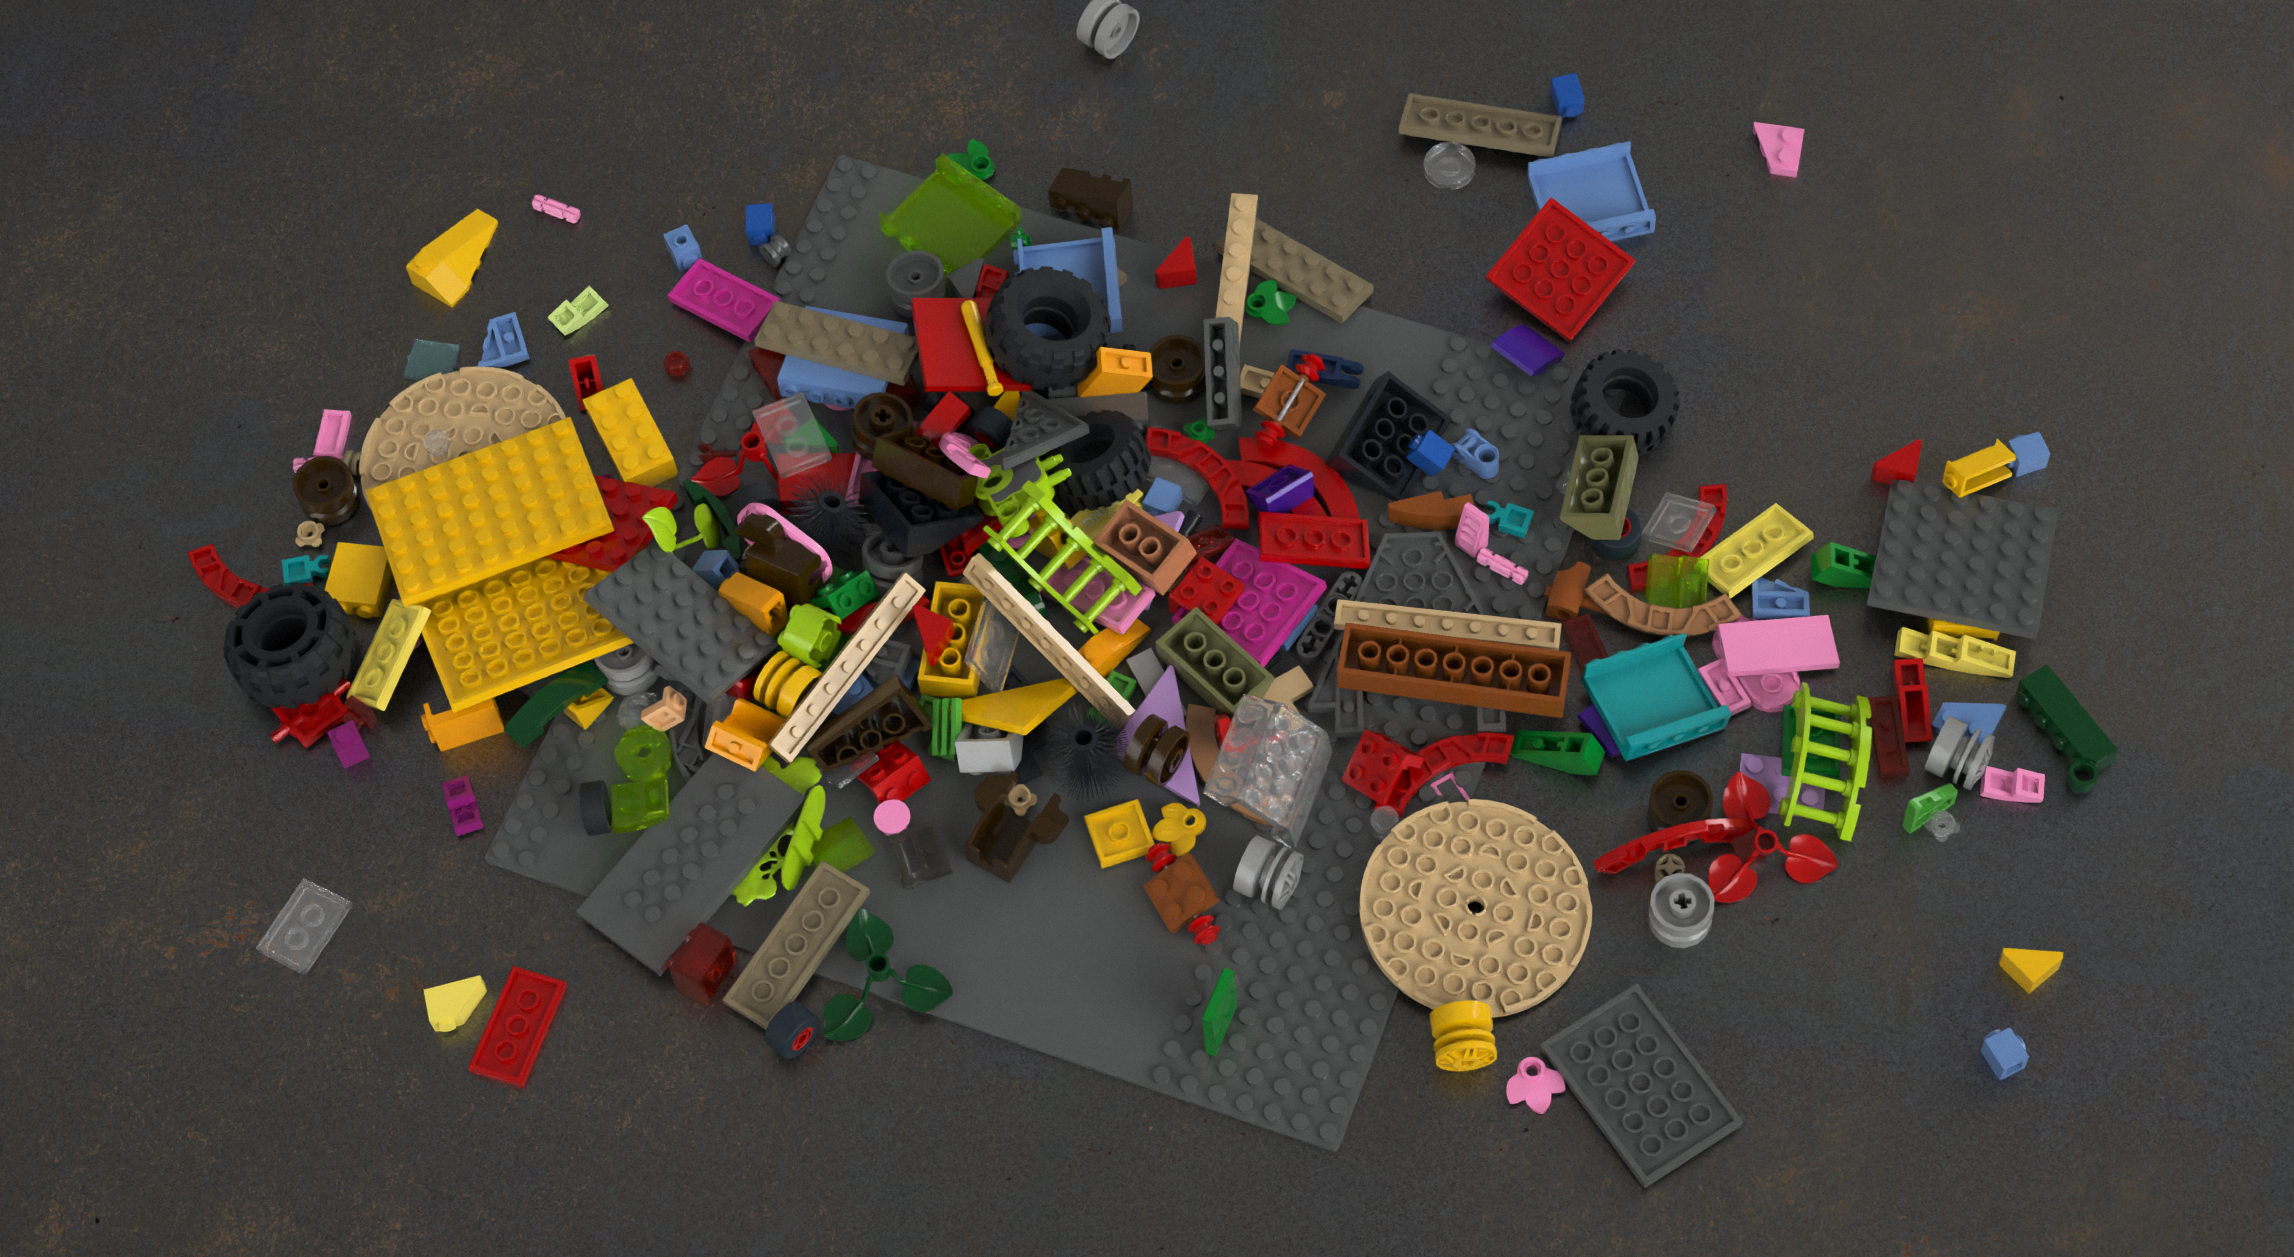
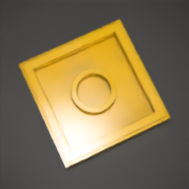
(1119, 833)

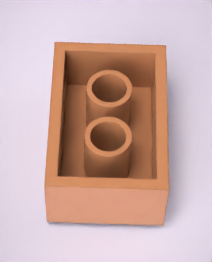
(1145, 547)

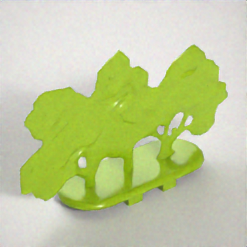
(800, 776)

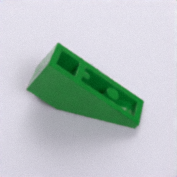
(1842, 566)
(1561, 751)

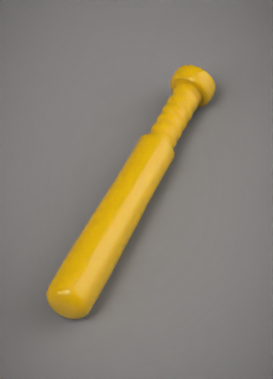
(977, 334)

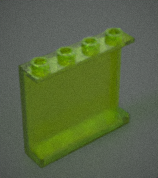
(952, 217)

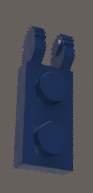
(1333, 368)

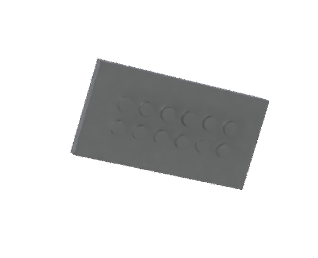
(691, 860)

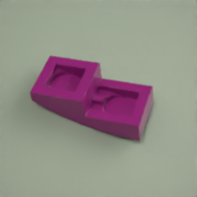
(462, 805)

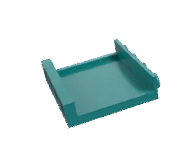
(1652, 697)

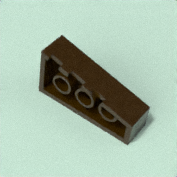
(923, 467)
(868, 725)

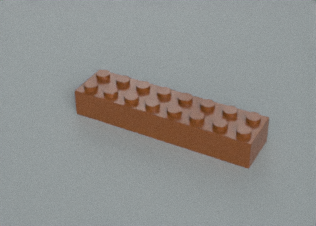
(1454, 670)

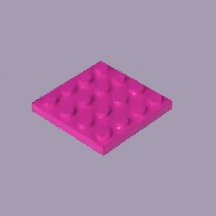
(1272, 601)

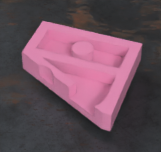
(1780, 147)

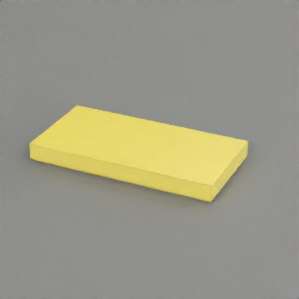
(1755, 549)
(388, 654)

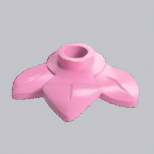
(1534, 1089)

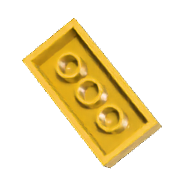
(630, 435)
(951, 675)

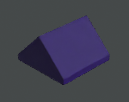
(1282, 490)

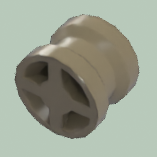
(1670, 864)

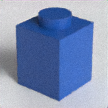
(1567, 95)
(760, 223)
(1429, 452)

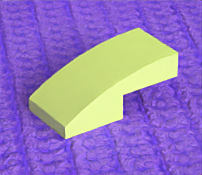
(579, 312)

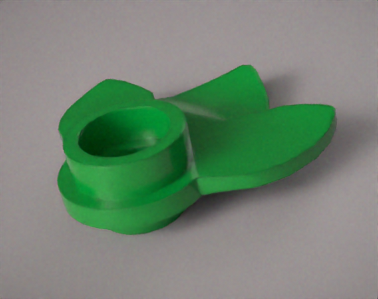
(974, 159)
(1272, 302)

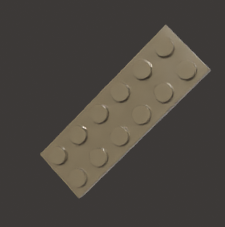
(1480, 125)
(1304, 273)
(838, 343)
(797, 944)

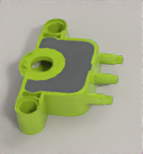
(1002, 492)

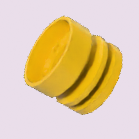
(784, 683)
(1463, 1035)

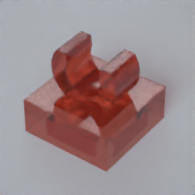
(359, 713)

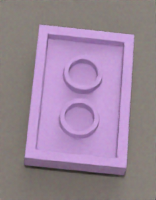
(1768, 773)

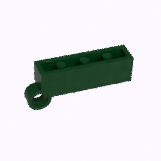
(1013, 574)
(2068, 725)

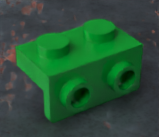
(847, 594)

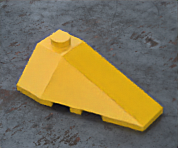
(450, 260)

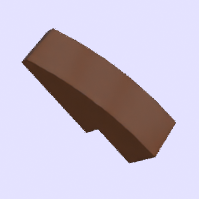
(1428, 511)

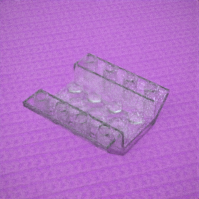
(1271, 765)

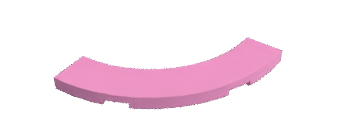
(956, 448)

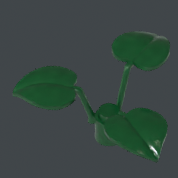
(870, 940)

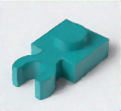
(1512, 519)
(302, 569)

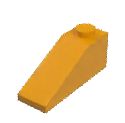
(1110, 648)

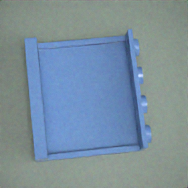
(1597, 188)
(1087, 259)
(830, 384)

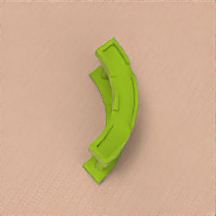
(1075, 541)
(1856, 758)

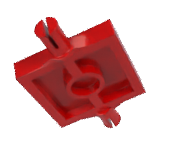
(313, 720)

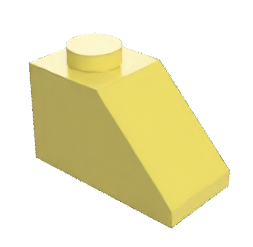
(453, 1002)

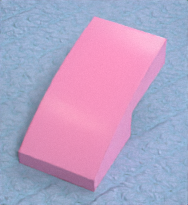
(2012, 786)

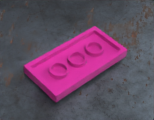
(723, 299)

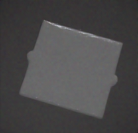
(844, 774)

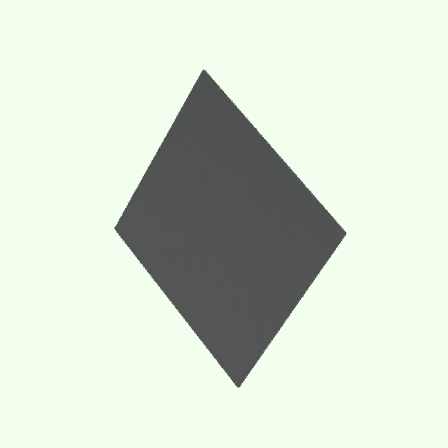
(1074, 950)

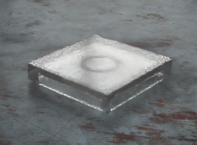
(1678, 522)

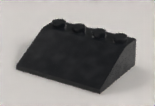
(1378, 438)
(910, 518)

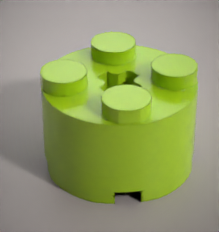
(810, 634)

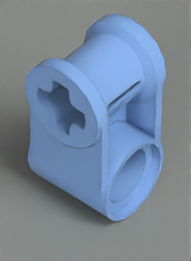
(1473, 450)

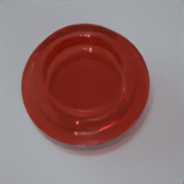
(676, 363)

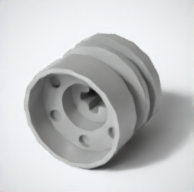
(1960, 753)
(1263, 870)

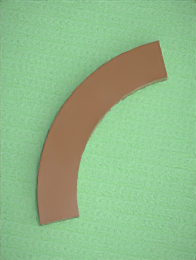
(1658, 619)
(1205, 749)

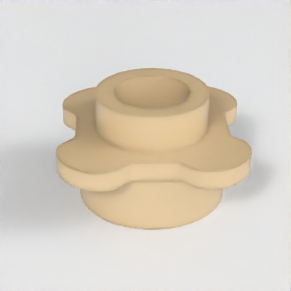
(307, 528)
(1023, 792)

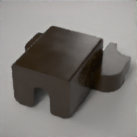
(778, 560)
(1003, 838)

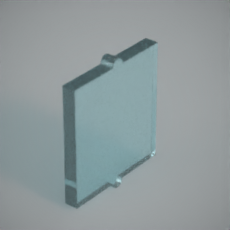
(431, 358)

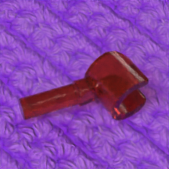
(711, 454)

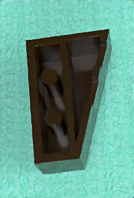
(1092, 198)

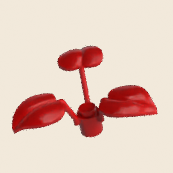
(721, 473)
(1730, 877)

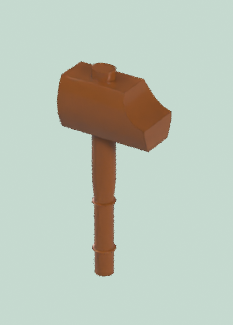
(1568, 593)

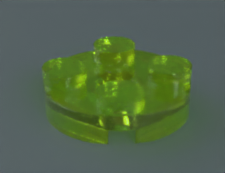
(652, 740)

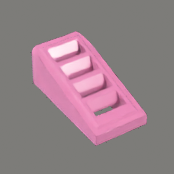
(1472, 530)

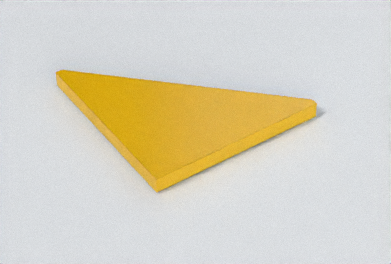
(1018, 708)

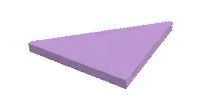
(1166, 703)

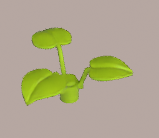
(664, 528)

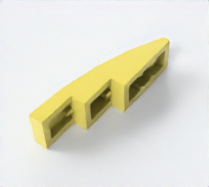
(1956, 654)

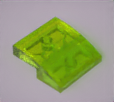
(1676, 581)
(640, 803)
(842, 846)

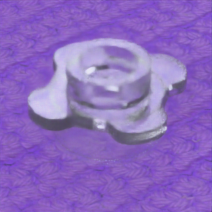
(1945, 818)

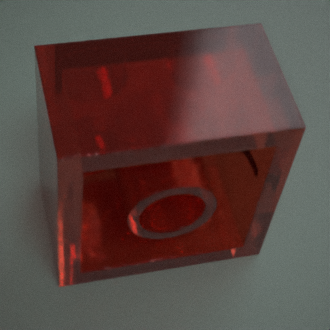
(703, 964)

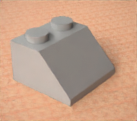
(988, 750)

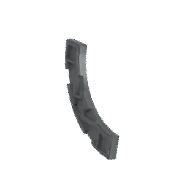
(685, 737)

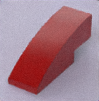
(944, 418)
(1912, 699)

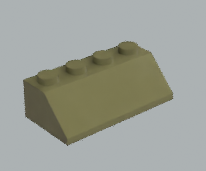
(1600, 485)
(1212, 663)

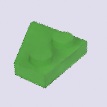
(1927, 806)

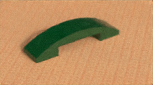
(700, 495)
(551, 700)

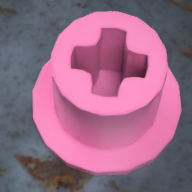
(892, 817)

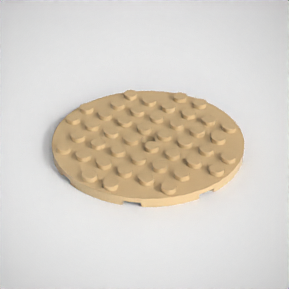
(470, 405)
(1485, 854)

